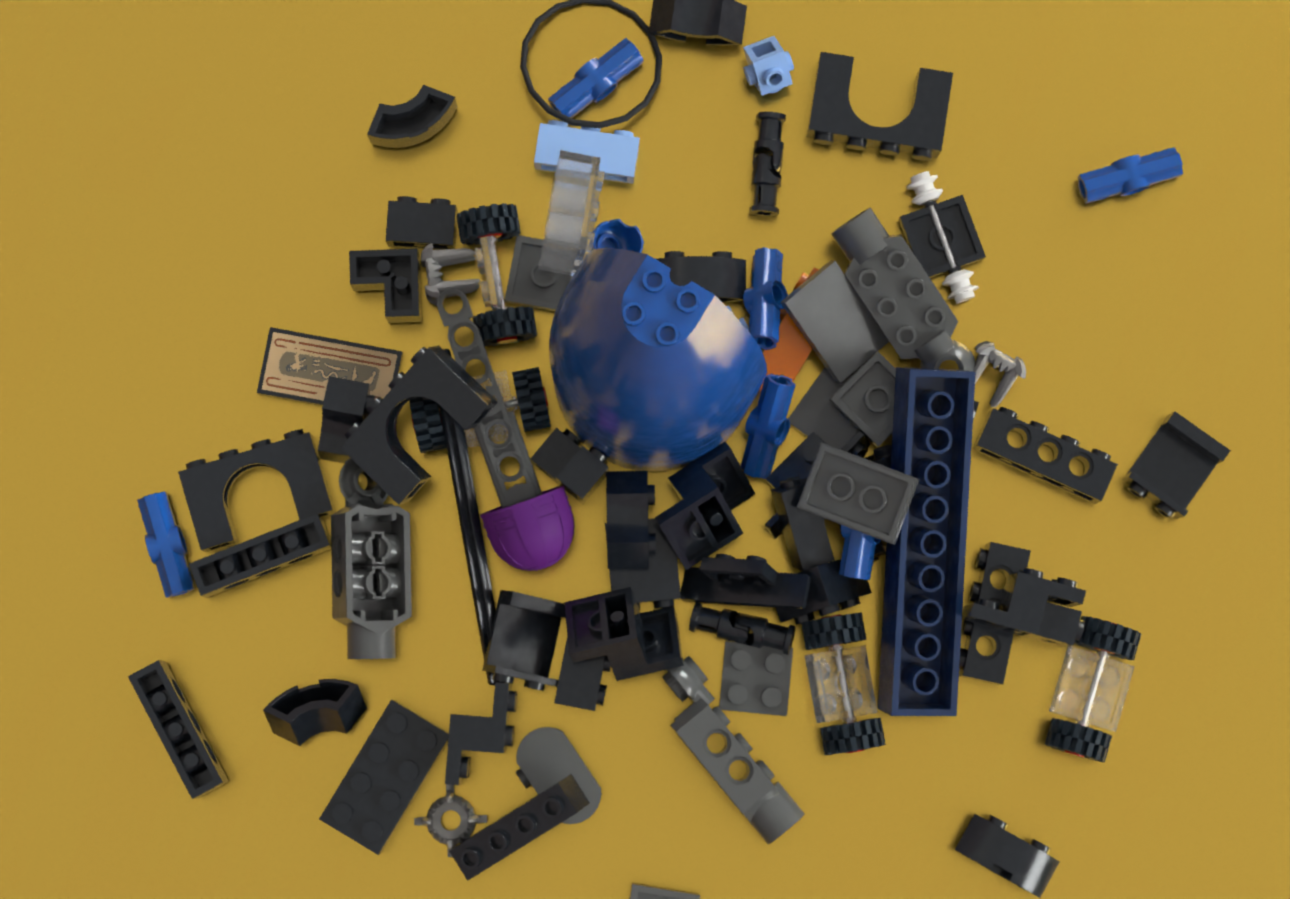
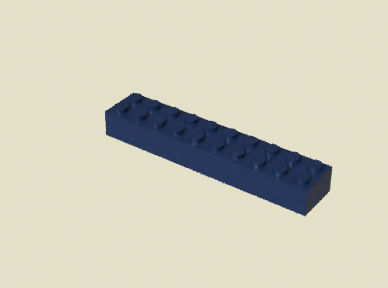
(929, 556)

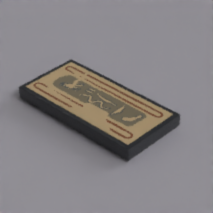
(300, 364)

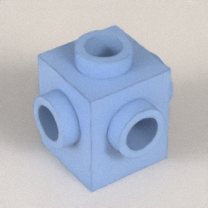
(768, 66)

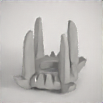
(435, 260)
(1012, 368)
(457, 804)

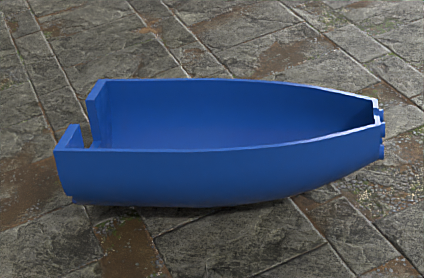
(649, 364)

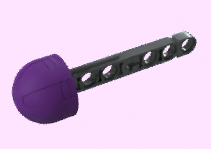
(530, 525)

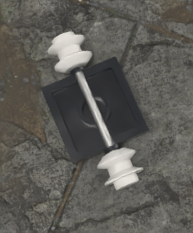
(942, 236)

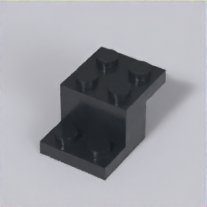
(704, 515)
(1024, 603)
(630, 639)
(480, 734)

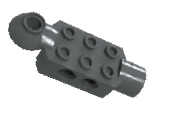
(900, 294)
(369, 566)
(759, 800)

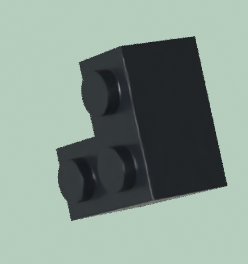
(395, 273)
(570, 464)
(826, 592)

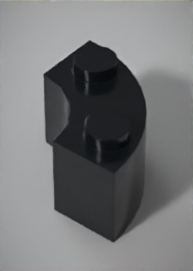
(716, 20)
(412, 121)
(715, 273)
(342, 407)
(627, 519)
(315, 709)
(1008, 855)

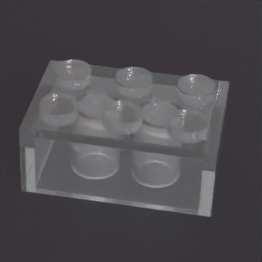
(571, 213)

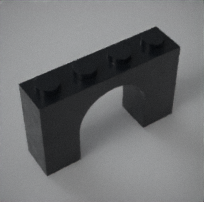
(835, 120)
(375, 440)
(209, 484)
(804, 531)

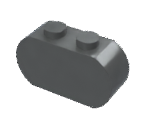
(547, 758)

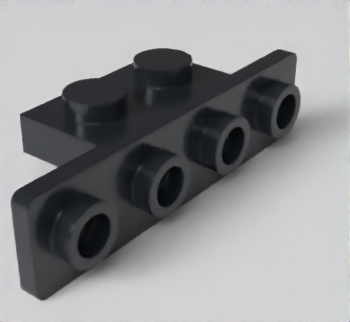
(800, 464)
(744, 583)

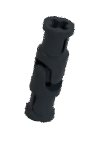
(767, 168)
(736, 627)

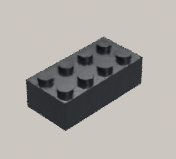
(385, 777)

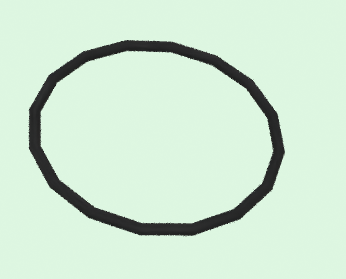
(583, 123)

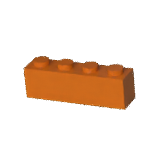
(792, 346)

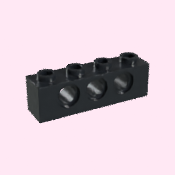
(1097, 464)
(261, 555)
(993, 666)
(178, 729)
(519, 827)

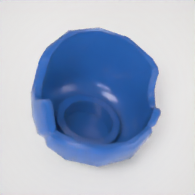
(618, 236)

